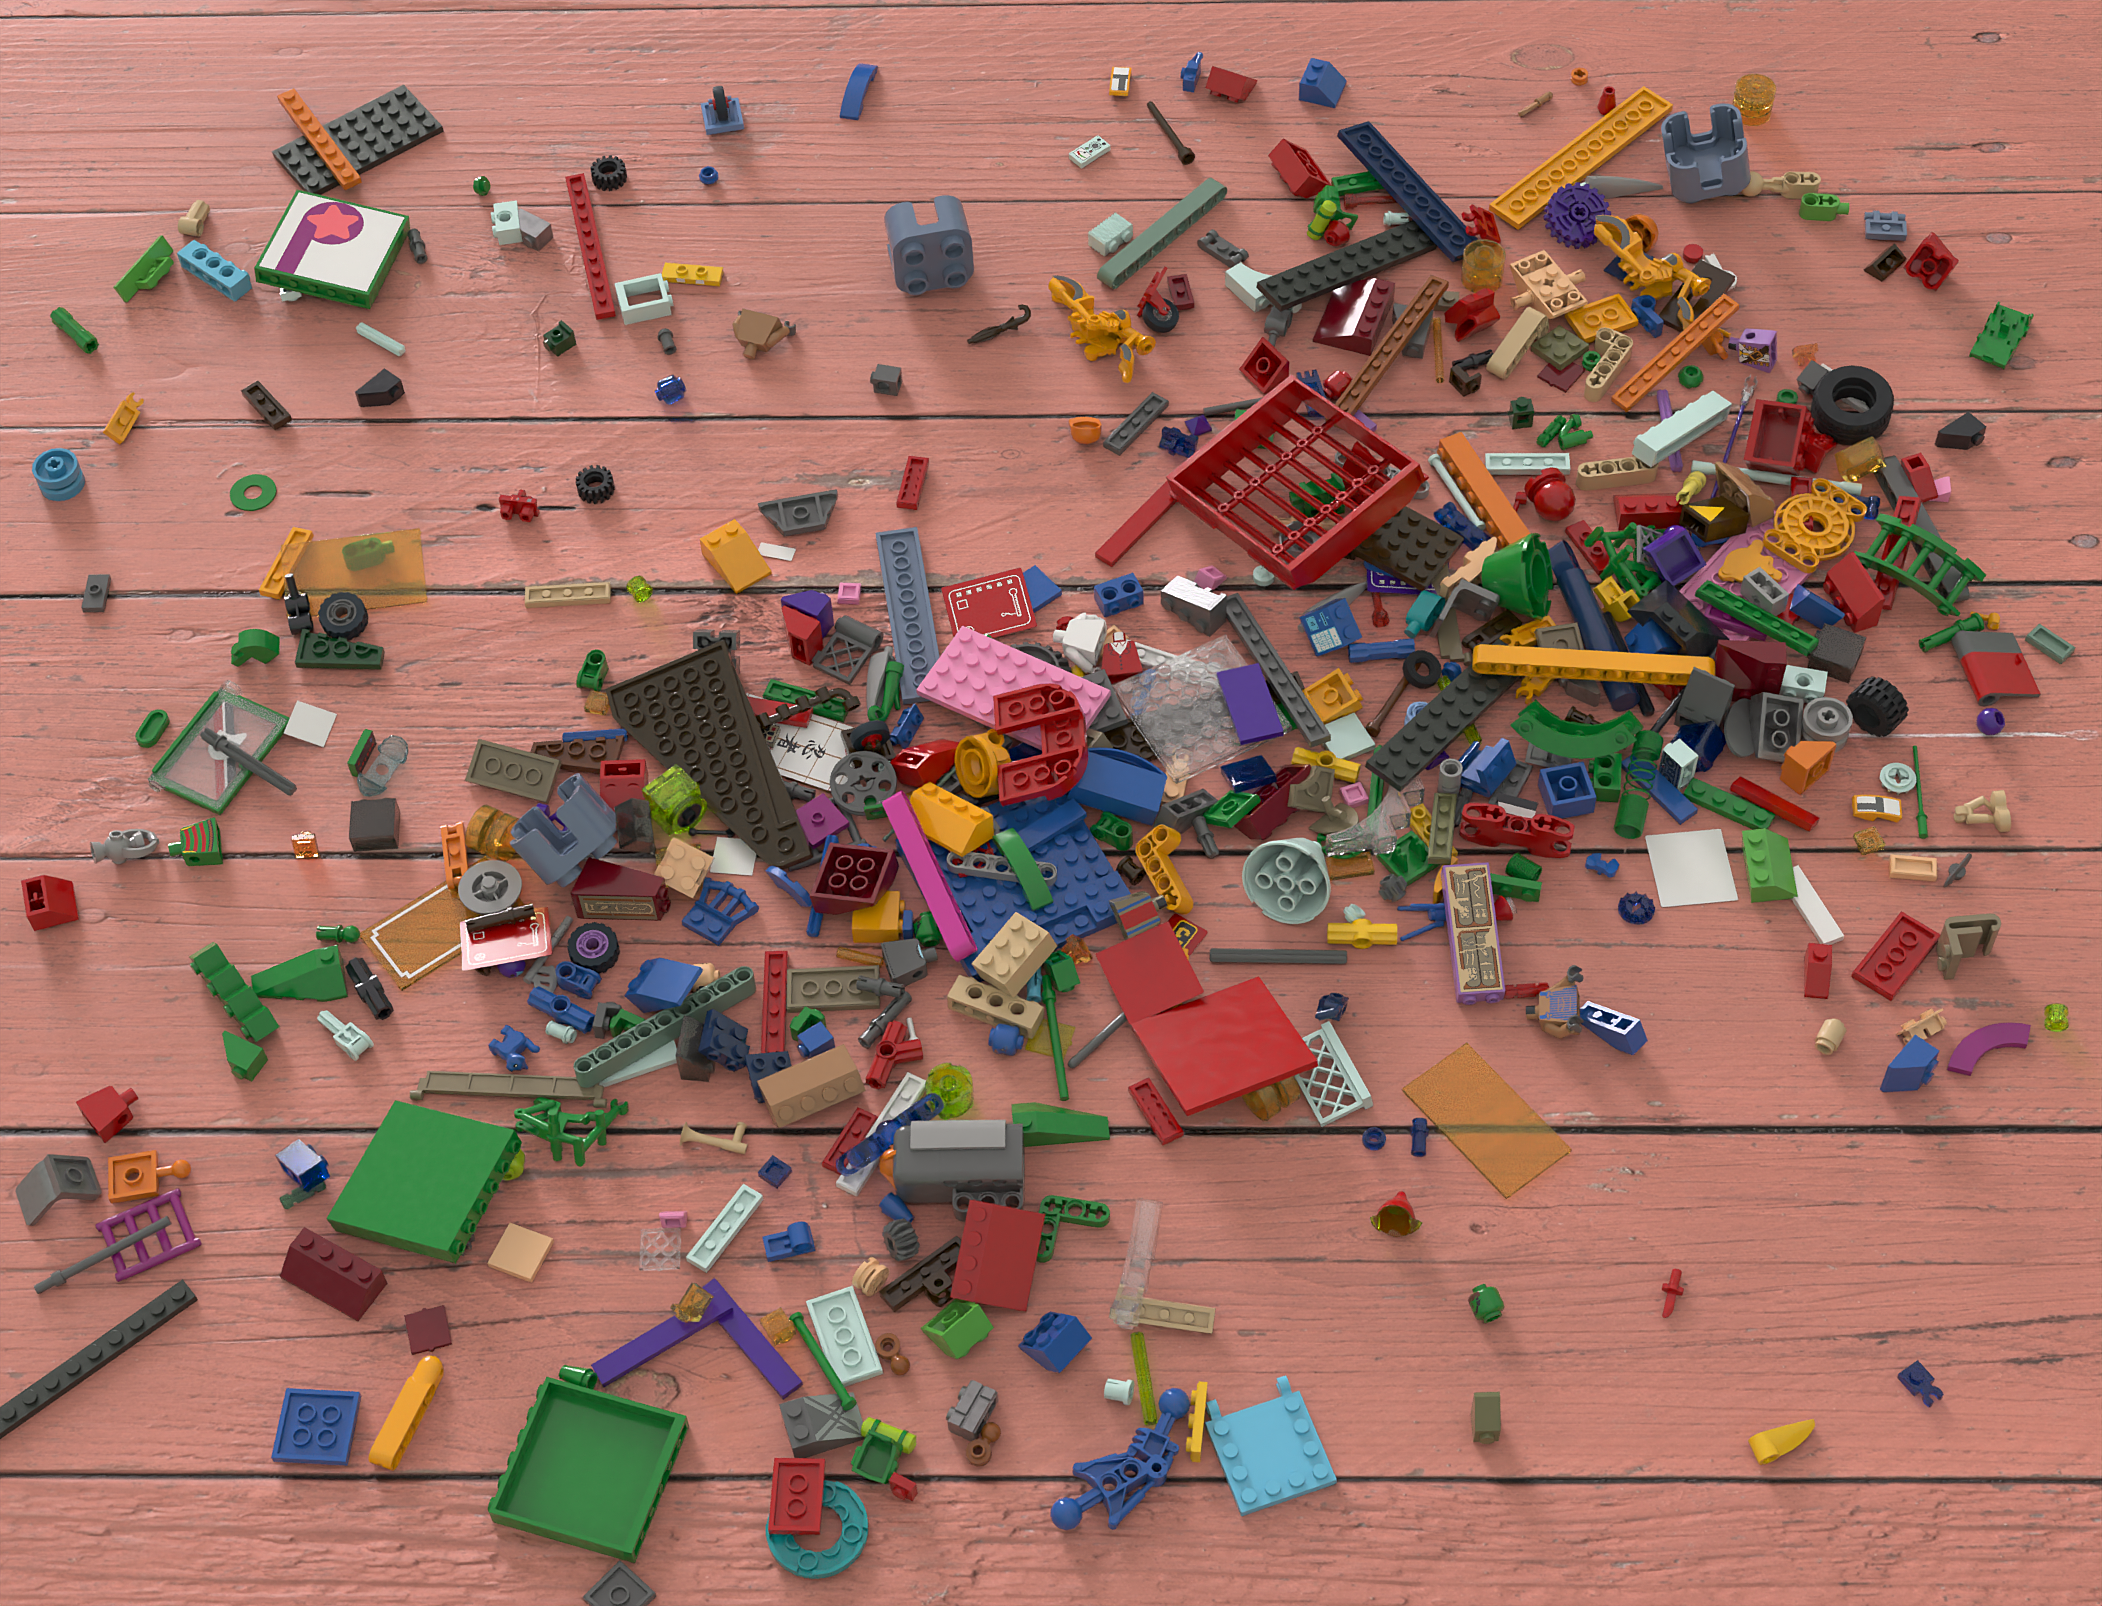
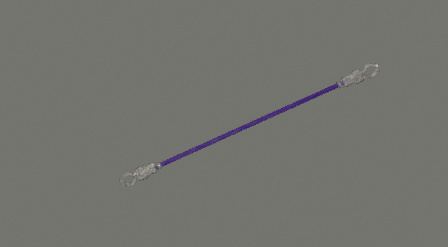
(1746, 395)

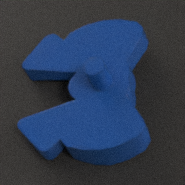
(1594, 862)

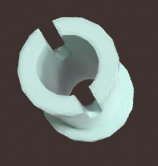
(1395, 218)
(566, 1034)

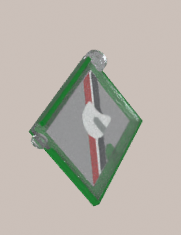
(208, 776)

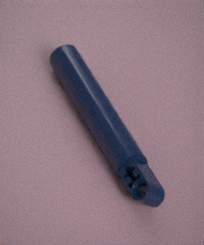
(1590, 619)

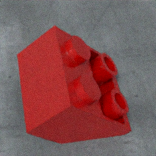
(802, 635)
(49, 901)

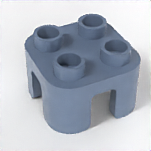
(1709, 161)
(932, 253)
(556, 853)

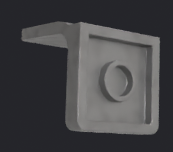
(1470, 600)
(53, 1180)

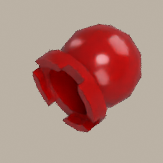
(1551, 495)

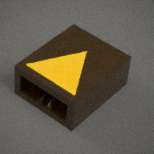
(1714, 519)

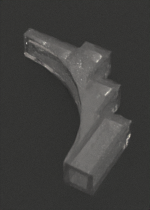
(1379, 828)
(1137, 1267)

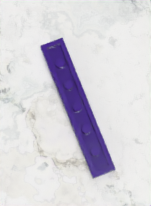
(657, 1341)
(757, 1347)

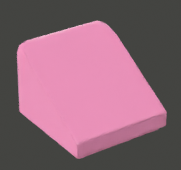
(1943, 488)
(1209, 577)
(673, 1219)

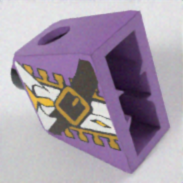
(1756, 348)

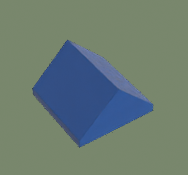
(1814, 608)

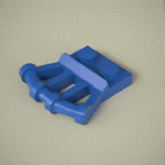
(710, 922)

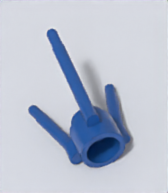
(1435, 912)

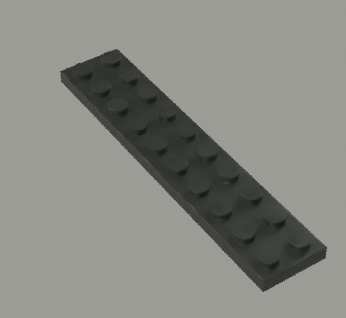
(1346, 266)
(1438, 725)

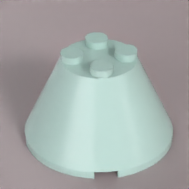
(1288, 879)

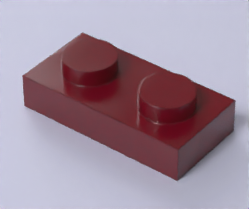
(1180, 291)

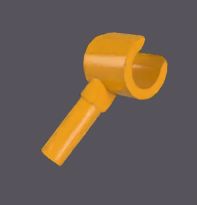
(1992, 619)

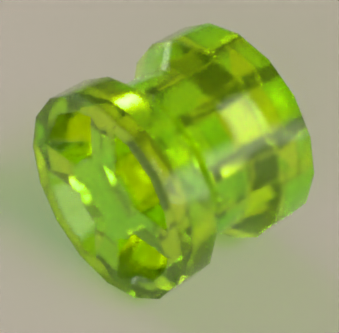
(639, 589)
(2056, 1017)

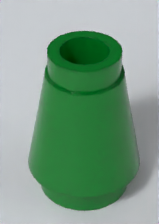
(579, 1376)

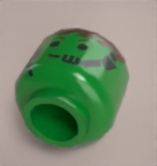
(927, 930)
(1486, 1303)

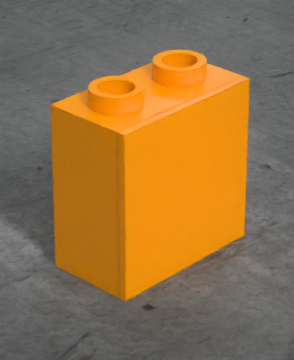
(879, 922)

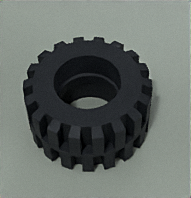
(1877, 706)

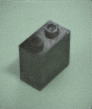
(1836, 652)
(374, 824)

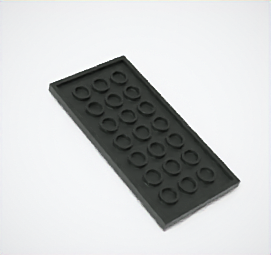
(364, 137)

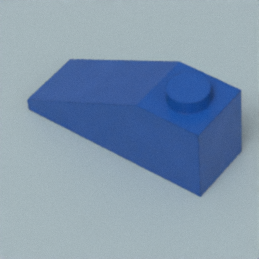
(1615, 1028)

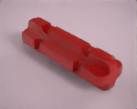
(1524, 990)

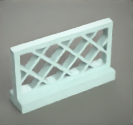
(1346, 1071)

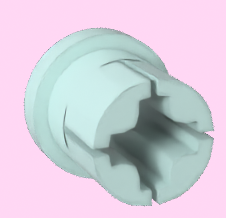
(1119, 1390)

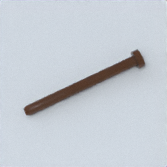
(1373, 728)

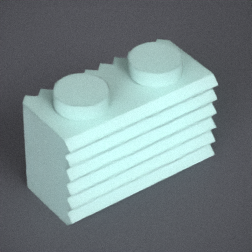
(1110, 234)

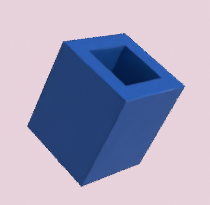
(815, 1041)

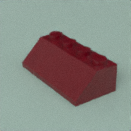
(1273, 807)
(332, 1274)

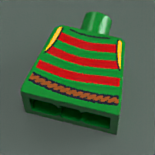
(199, 844)

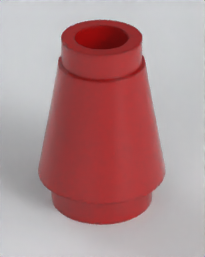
(1607, 100)

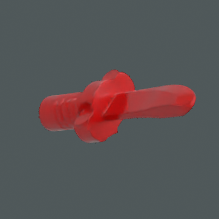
(1672, 1289)

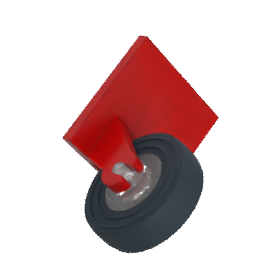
(1157, 312)

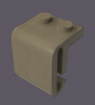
(1962, 936)

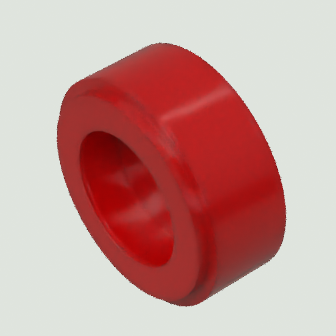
(1692, 253)

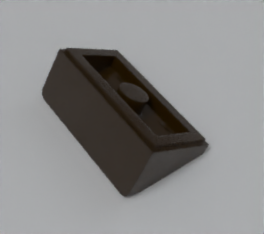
(1886, 263)

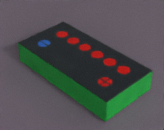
(361, 752)

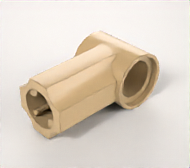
(193, 222)

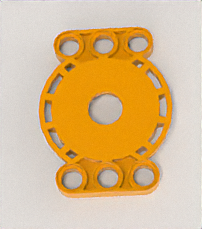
(1813, 545)

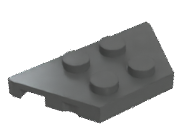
(801, 512)

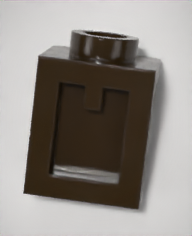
(1462, 381)

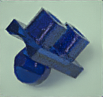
(1177, 442)

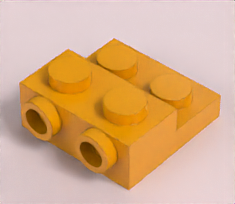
(1333, 696)

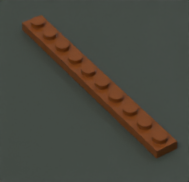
(1392, 345)

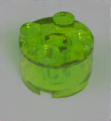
(953, 1086)

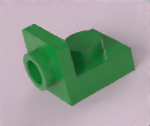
(623, 1021)

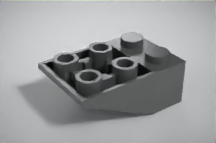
(1704, 700)

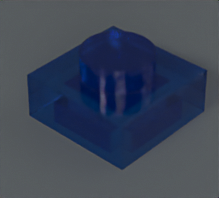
(774, 1171)

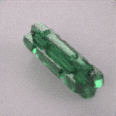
(299, 1195)

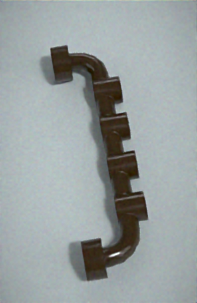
(804, 704)

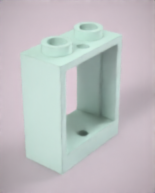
(647, 310)

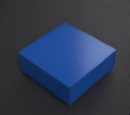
(908, 920)

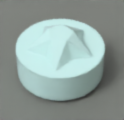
(1262, 576)

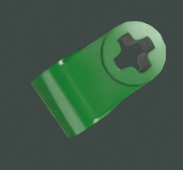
(591, 673)
(1113, 831)

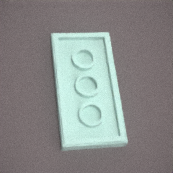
(844, 1336)

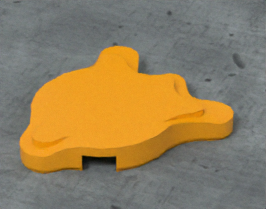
(1745, 560)

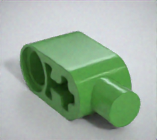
(1822, 207)

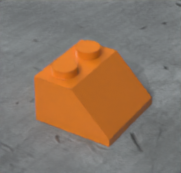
(1806, 764)

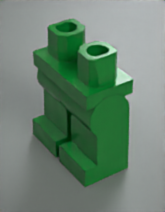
(1319, 494)

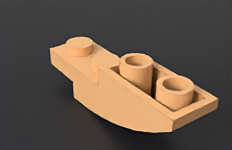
(1471, 569)

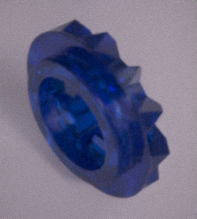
(1639, 916)

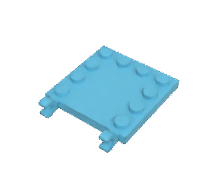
(1269, 1451)

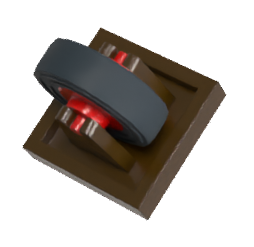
(871, 737)

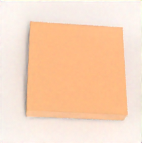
(520, 1252)

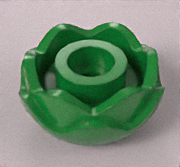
(1690, 376)

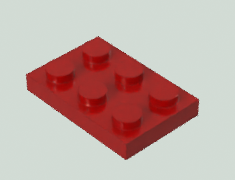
(797, 1496)

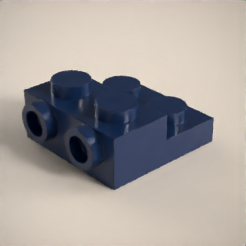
(724, 1041)

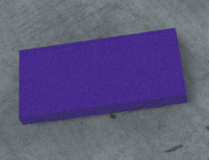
(1249, 704)

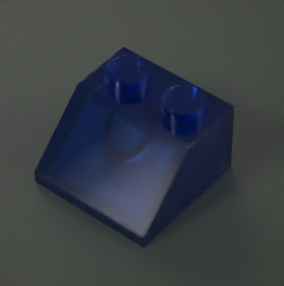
(1705, 740)

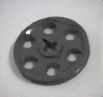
(864, 773)

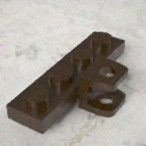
(926, 1276)

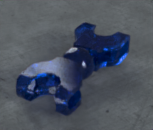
(880, 1141)

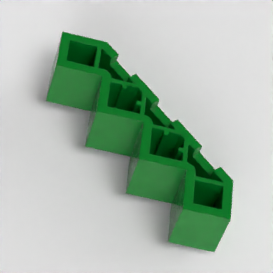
(237, 996)

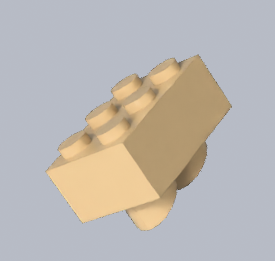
(1014, 954)

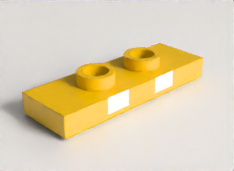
(692, 274)

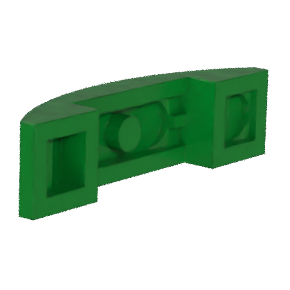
(1024, 867)

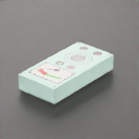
(1089, 151)

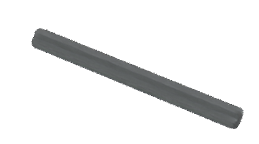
(1278, 955)

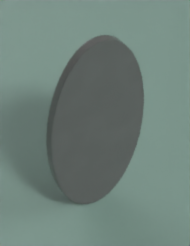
(1738, 729)

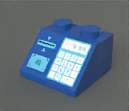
(1330, 626)

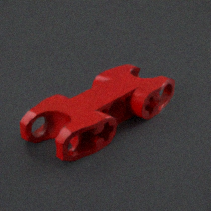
(1534, 833)

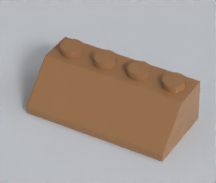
(810, 1086)

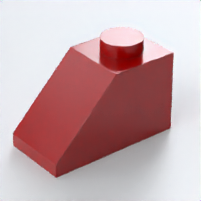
(1817, 970)

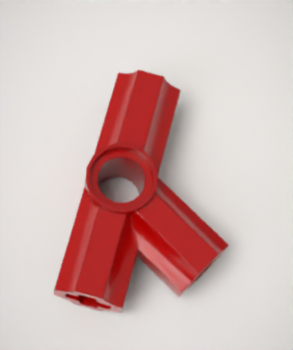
(899, 1051)

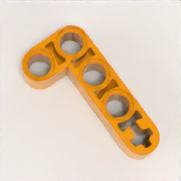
(1154, 857)

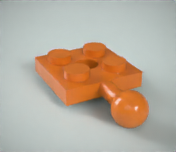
(147, 1183)

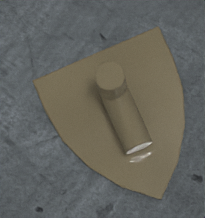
(1336, 819)

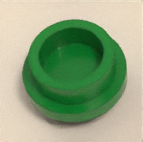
(481, 185)

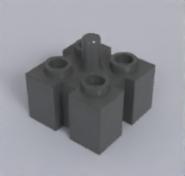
(707, 637)

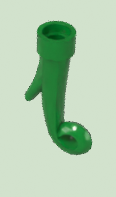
(891, 693)

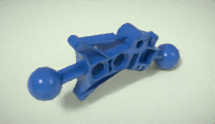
(1153, 1468)

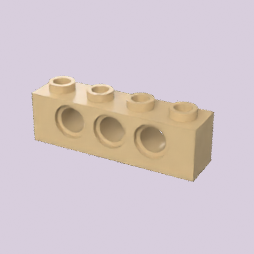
(961, 1000)

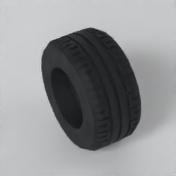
(1859, 384)

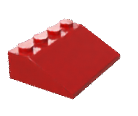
(997, 1255)

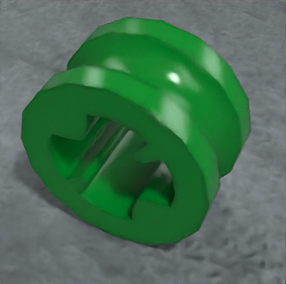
(1590, 355)

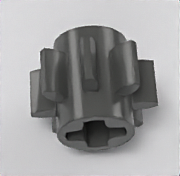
(1392, 887)

